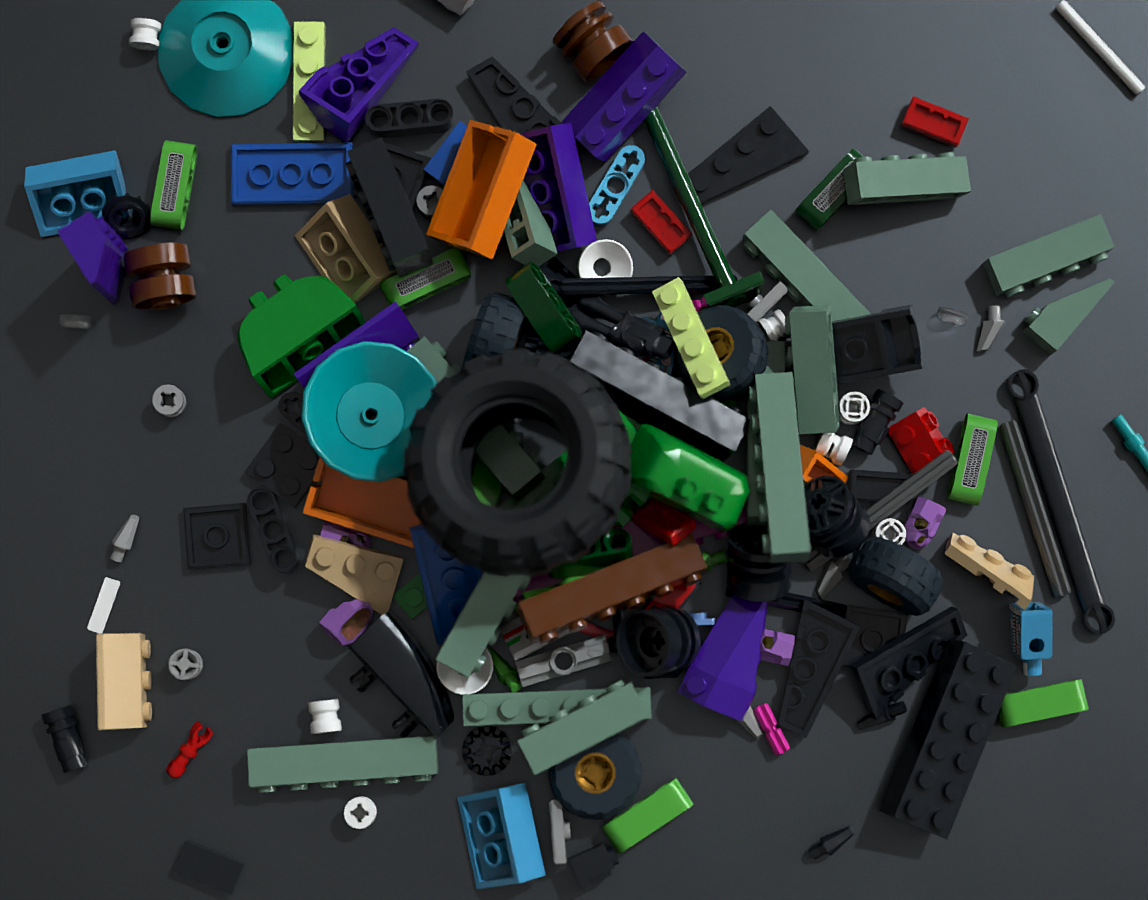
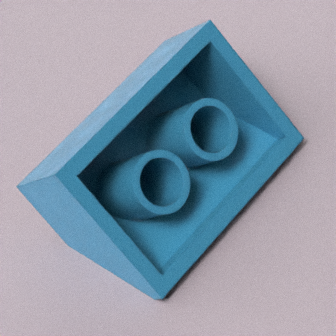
(71, 188)
(501, 836)

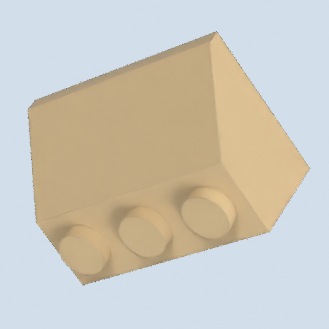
(345, 248)
(123, 681)

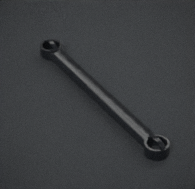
(1060, 502)

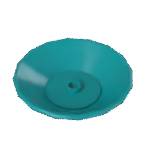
(232, 77)
(347, 386)

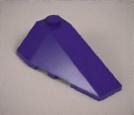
(348, 88)
(728, 660)

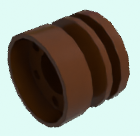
(588, 36)

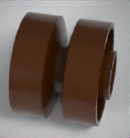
(160, 283)

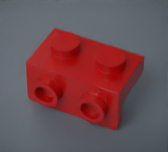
(919, 439)

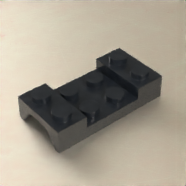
(877, 345)

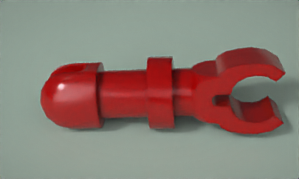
(188, 750)

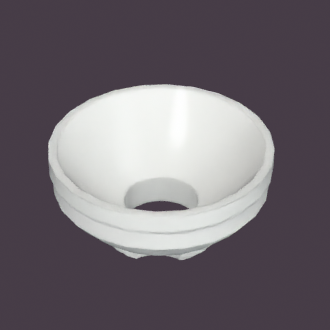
(614, 252)
(463, 685)

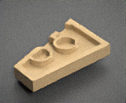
(356, 570)
(1001, 573)

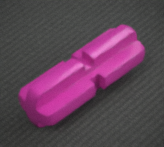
(773, 734)

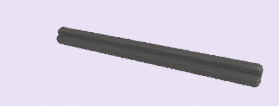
(897, 497)
(1035, 508)

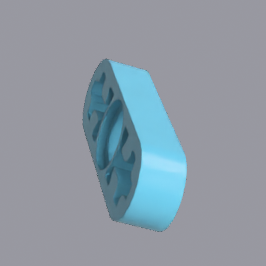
(634, 170)

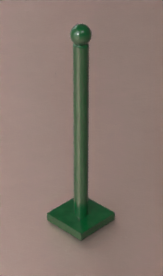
(730, 291)

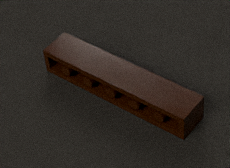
(611, 589)

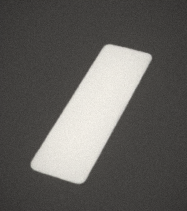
(103, 605)

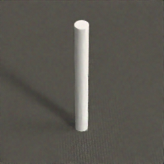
(1100, 47)

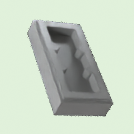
(761, 306)
(560, 831)

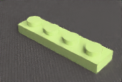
(308, 58)
(691, 338)

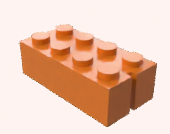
(481, 189)
(362, 505)

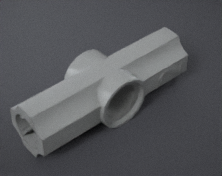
(583, 654)

